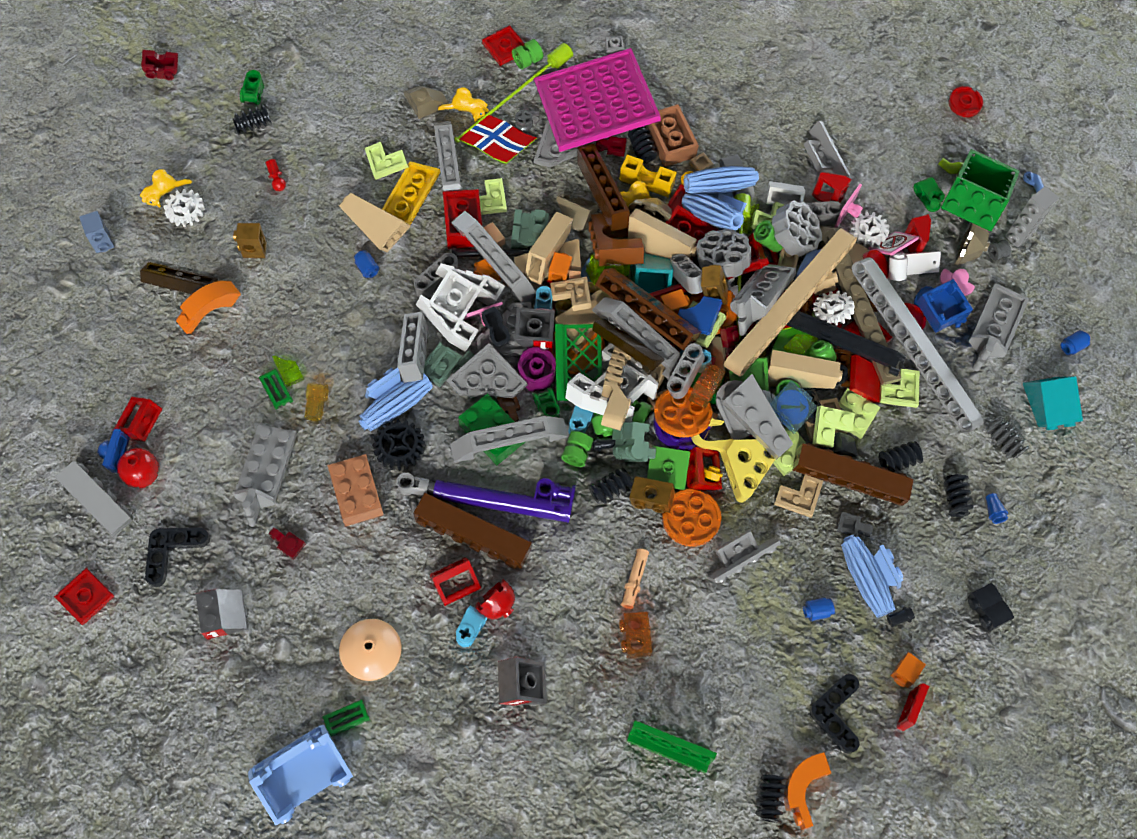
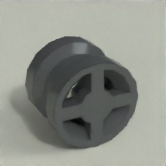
(526, 117)
(999, 250)

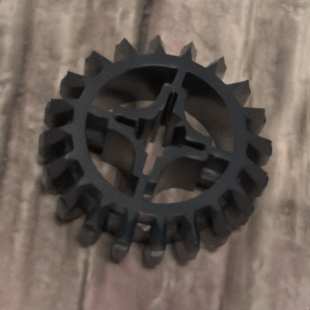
(405, 431)

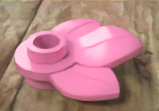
(961, 278)

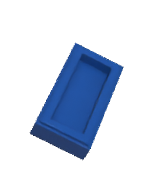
(113, 449)

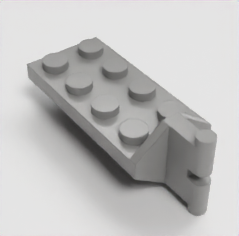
(760, 294)
(997, 324)
(264, 469)

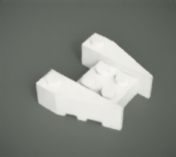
(454, 300)
(589, 396)

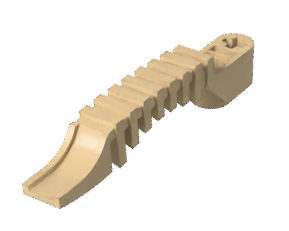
(618, 403)

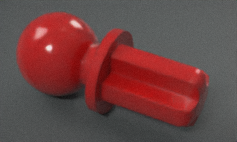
(278, 183)

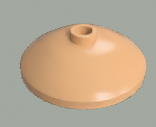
(378, 660)

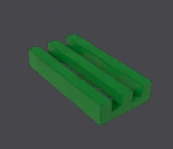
(282, 401)
(365, 718)

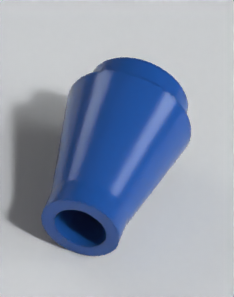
(996, 509)

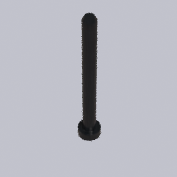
(474, 253)

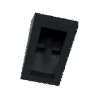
(843, 445)

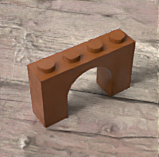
(613, 250)

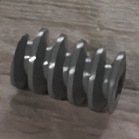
(1006, 439)

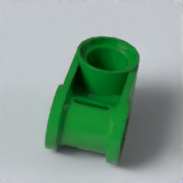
(252, 88)
(929, 194)
(546, 402)

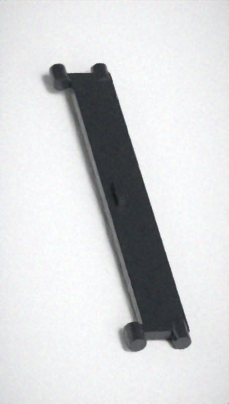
(847, 341)

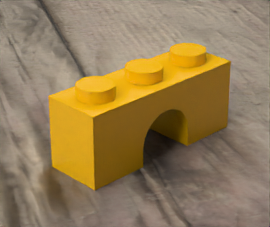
(657, 182)

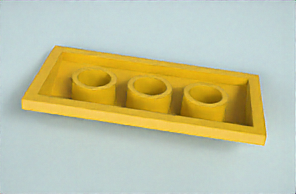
(411, 191)

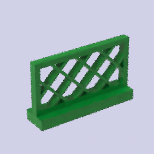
(561, 356)
(671, 747)

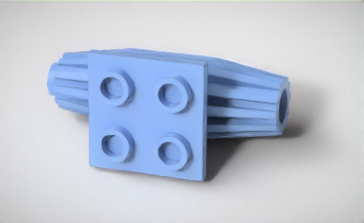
(720, 180)
(719, 212)
(391, 398)
(872, 574)

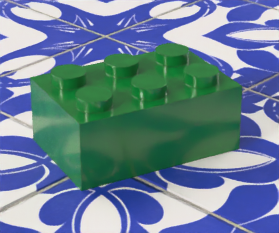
(484, 415)

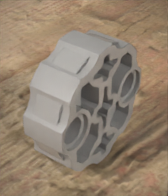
(797, 228)
(724, 249)

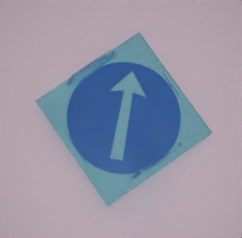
(793, 406)

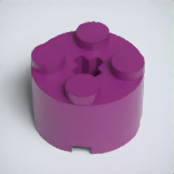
(537, 368)

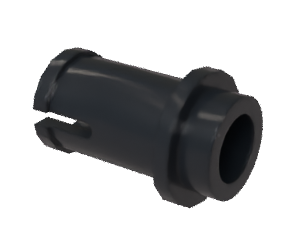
(603, 443)
(899, 617)

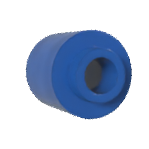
(366, 264)
(1075, 342)
(818, 609)

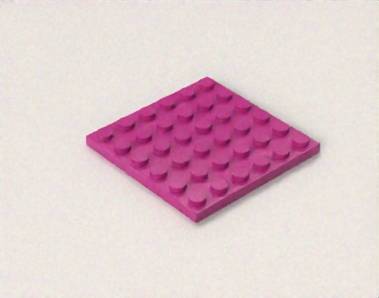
(596, 99)

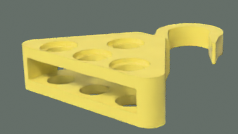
(738, 470)

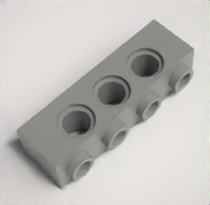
(1031, 216)
(413, 347)

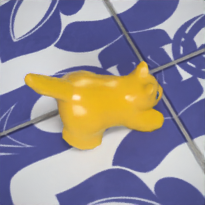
(464, 102)
(162, 184)
(637, 191)

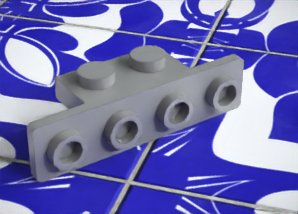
(823, 152)
(740, 552)

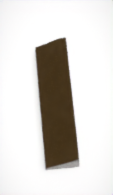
(174, 278)
(627, 344)

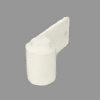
(913, 263)

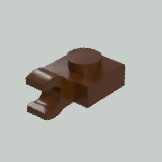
(510, 406)

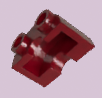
(159, 65)

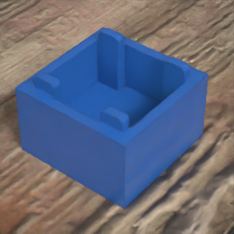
(944, 305)

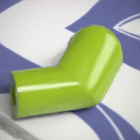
(951, 168)

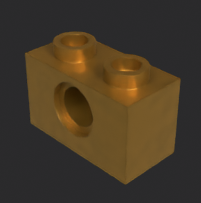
(250, 240)
(714, 283)
(644, 487)

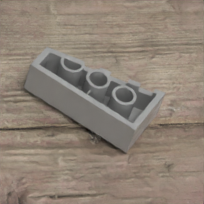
(757, 416)
(94, 498)

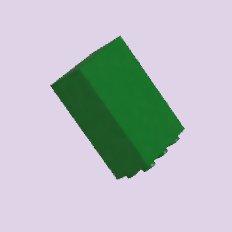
(981, 190)

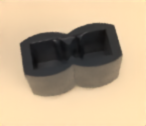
(494, 321)
(990, 607)

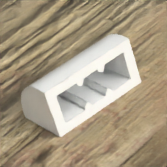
(784, 193)

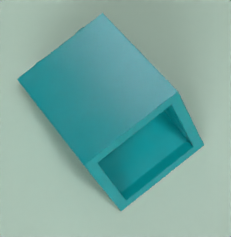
(653, 274)
(1054, 401)

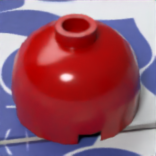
(138, 468)
(497, 601)

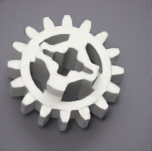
(184, 208)
(878, 229)
(834, 308)

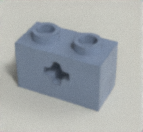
(96, 232)

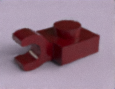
(614, 146)
(729, 338)
(288, 544)

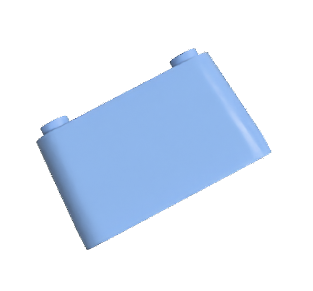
(298, 773)

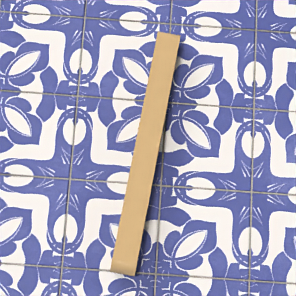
(790, 302)

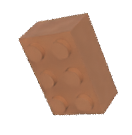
(673, 137)
(355, 490)

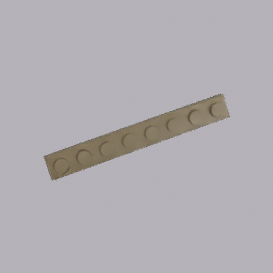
(863, 315)

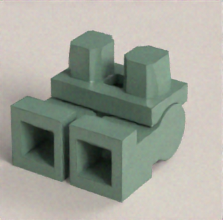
(528, 228)
(631, 444)

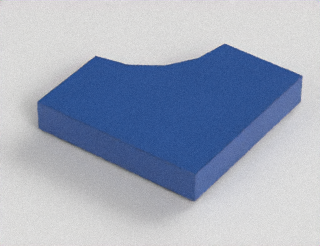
(703, 314)

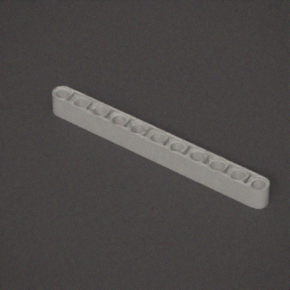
(917, 345)

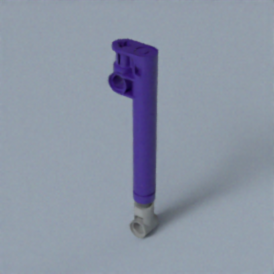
(551, 505)

